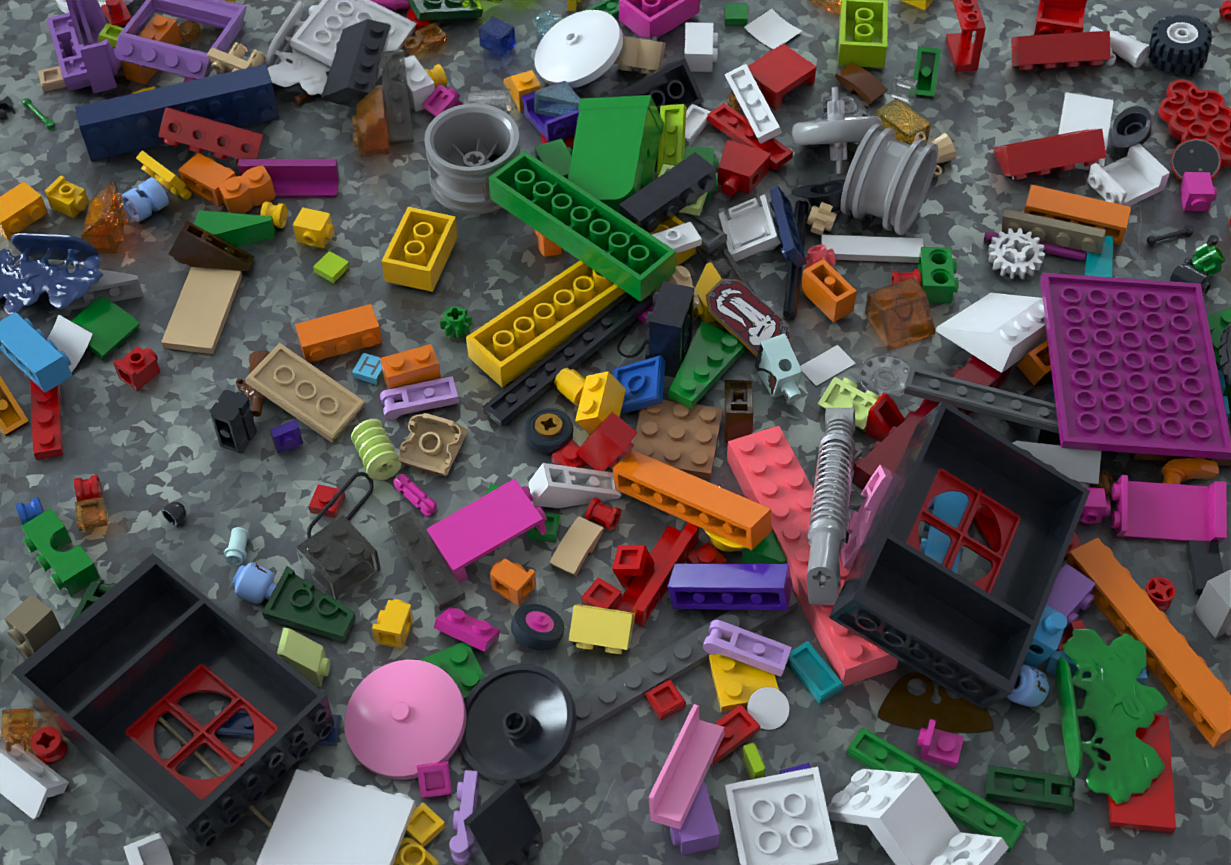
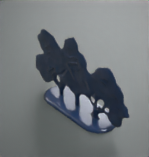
(29, 279)

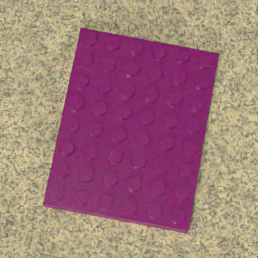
(1134, 366)

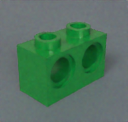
(937, 274)

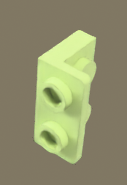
(845, 395)

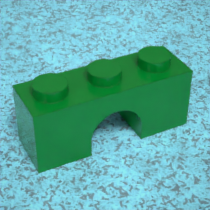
(69, 569)

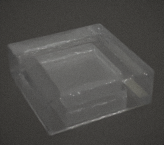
(904, 88)

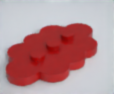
(1197, 115)

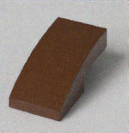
(864, 83)

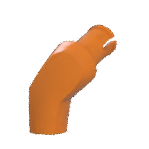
(1189, 468)

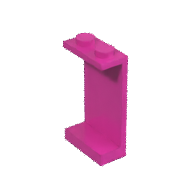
(1169, 511)
(486, 526)

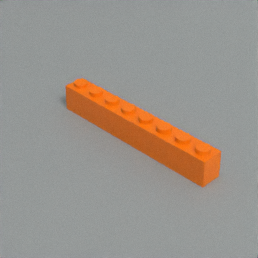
(1167, 651)

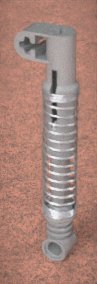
(829, 527)

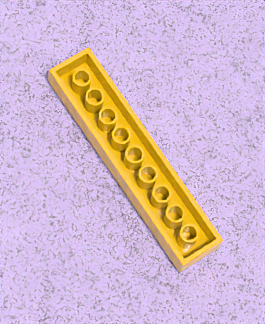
(546, 318)

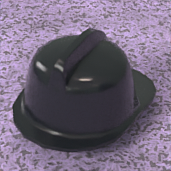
(1131, 127)
(827, 193)

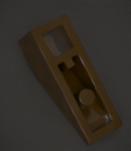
(202, 249)
(738, 409)

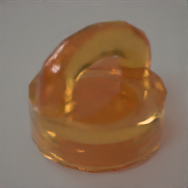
(1105, 482)

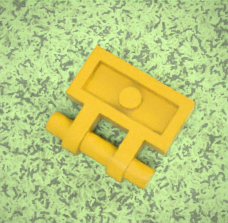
(163, 176)

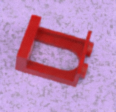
(960, 47)

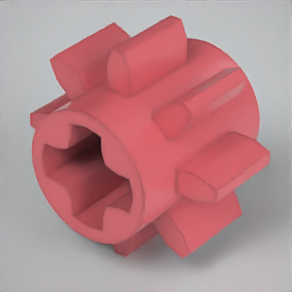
(818, 253)

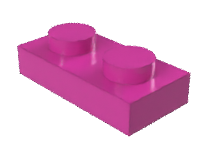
(467, 629)

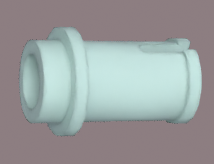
(236, 553)

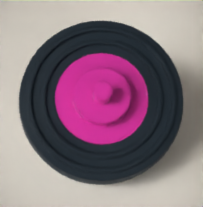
(537, 627)

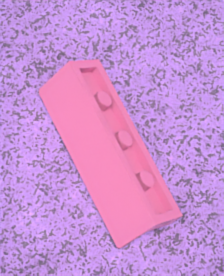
(684, 770)

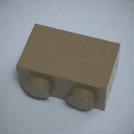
(32, 626)

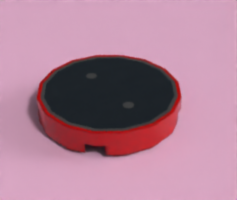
(1195, 156)

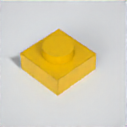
(424, 825)

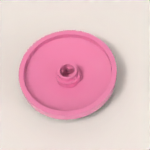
(405, 718)

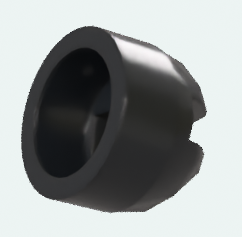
(174, 513)

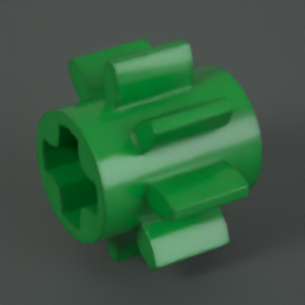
(1208, 259)
(456, 322)

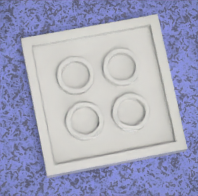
(782, 820)

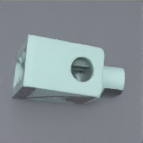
(779, 368)

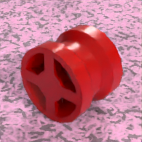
(88, 488)
(1163, 589)
(56, 746)

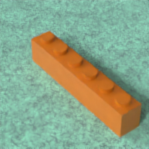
(693, 499)

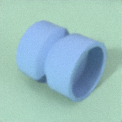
(142, 201)

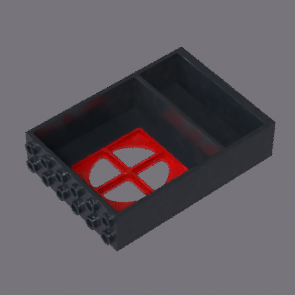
(922, 611)
(134, 660)

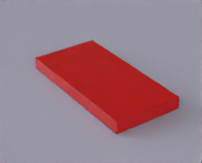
(1155, 807)

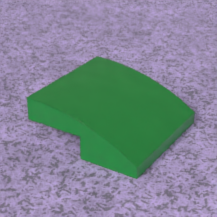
(108, 326)

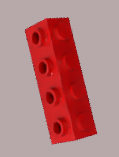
(1060, 48)
(210, 135)

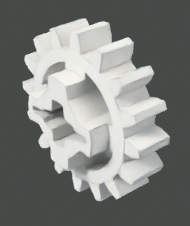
(1016, 253)

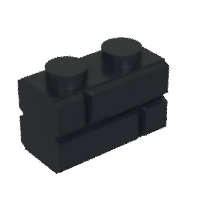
(233, 421)

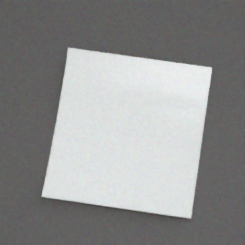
(772, 29)
(70, 339)

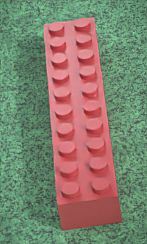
(775, 479)

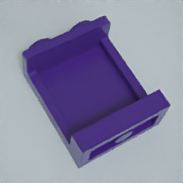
(551, 127)

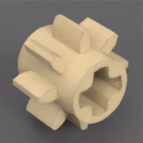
(821, 218)

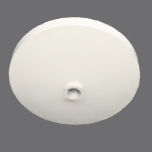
(579, 48)

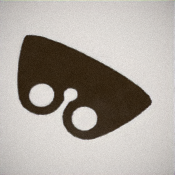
(915, 711)

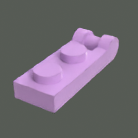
(418, 397)
(747, 647)
(468, 795)

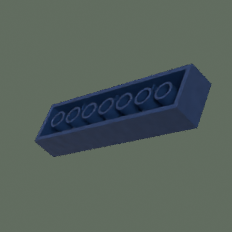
(135, 119)

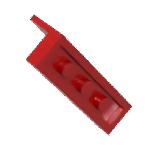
(648, 589)

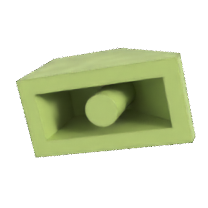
(304, 656)

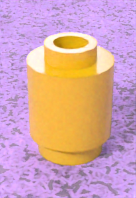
(570, 384)

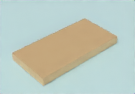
(202, 310)
(305, 392)

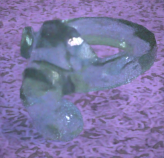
(543, 21)

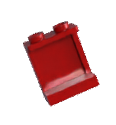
(1060, 16)
(780, 73)

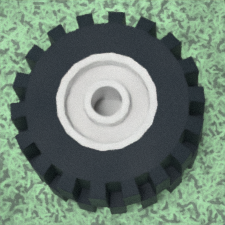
(1180, 44)

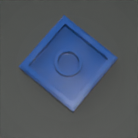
(642, 382)

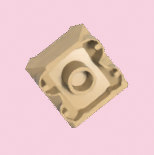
(432, 444)

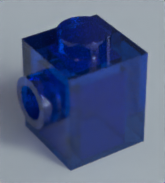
(497, 36)

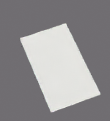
(827, 365)

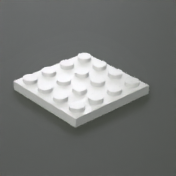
(324, 26)

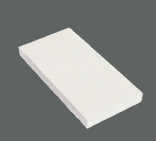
(1084, 113)

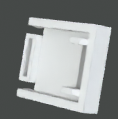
(750, 228)

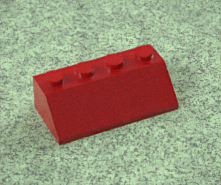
(1051, 152)

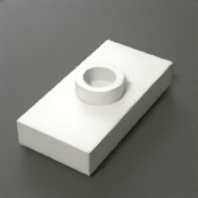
(680, 237)

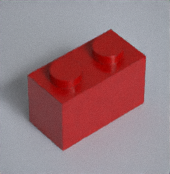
(607, 443)

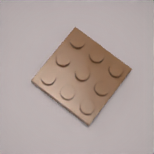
(680, 436)

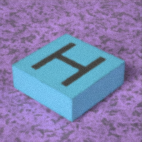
(368, 369)

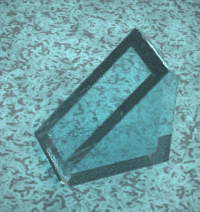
(556, 100)

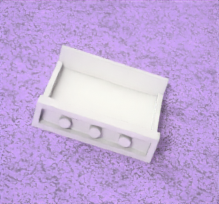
(336, 823)

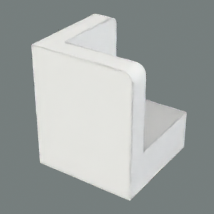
(149, 851)

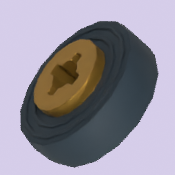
(557, 436)

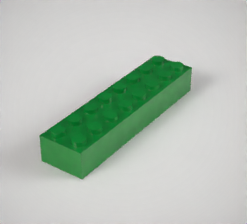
(583, 225)

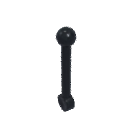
(1188, 230)
(1212, 240)

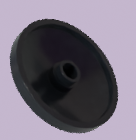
(518, 724)

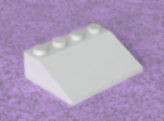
(998, 328)

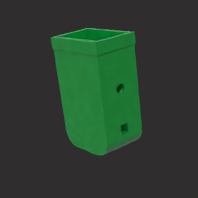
(615, 147)

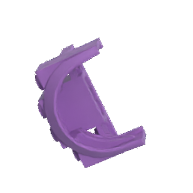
(77, 47)

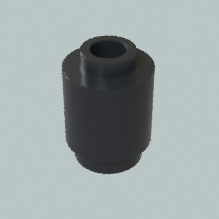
(1190, 274)

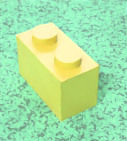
(601, 627)

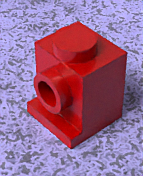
(137, 367)

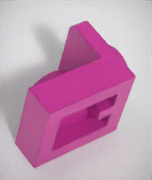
(441, 100)
(940, 745)

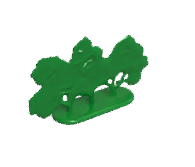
(1117, 708)

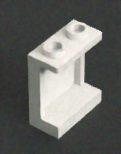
(1129, 178)

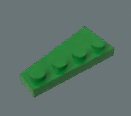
(705, 362)

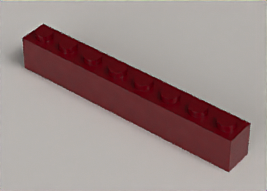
(891, 449)

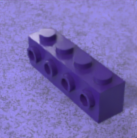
(730, 586)

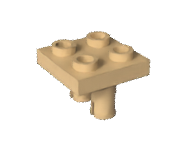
(233, 61)

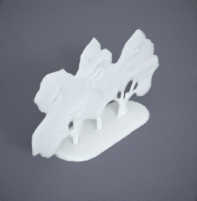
(304, 69)

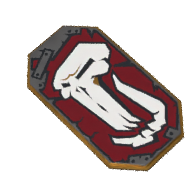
(744, 314)

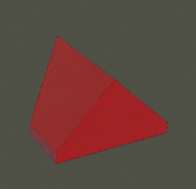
(883, 418)

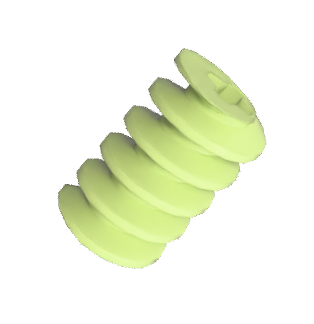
(375, 450)

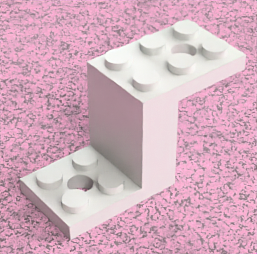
(910, 821)

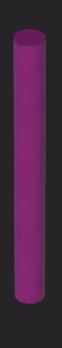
(1049, 248)

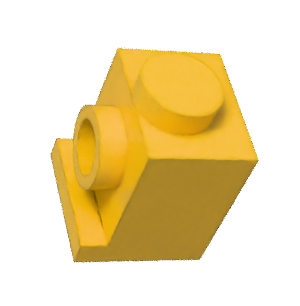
(66, 197)
(393, 624)

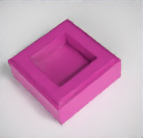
(434, 779)

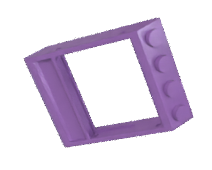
(174, 58)

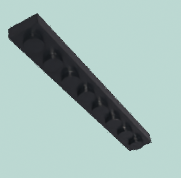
(567, 355)

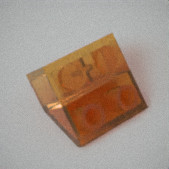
(105, 220)

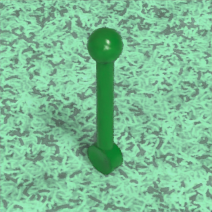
(49, 124)

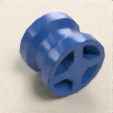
(30, 510)

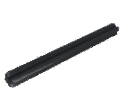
(794, 273)

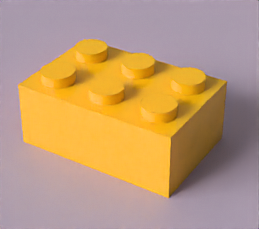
(420, 249)

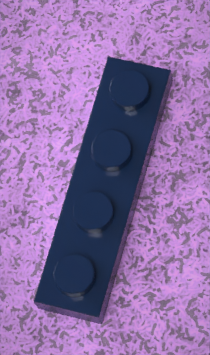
(788, 230)

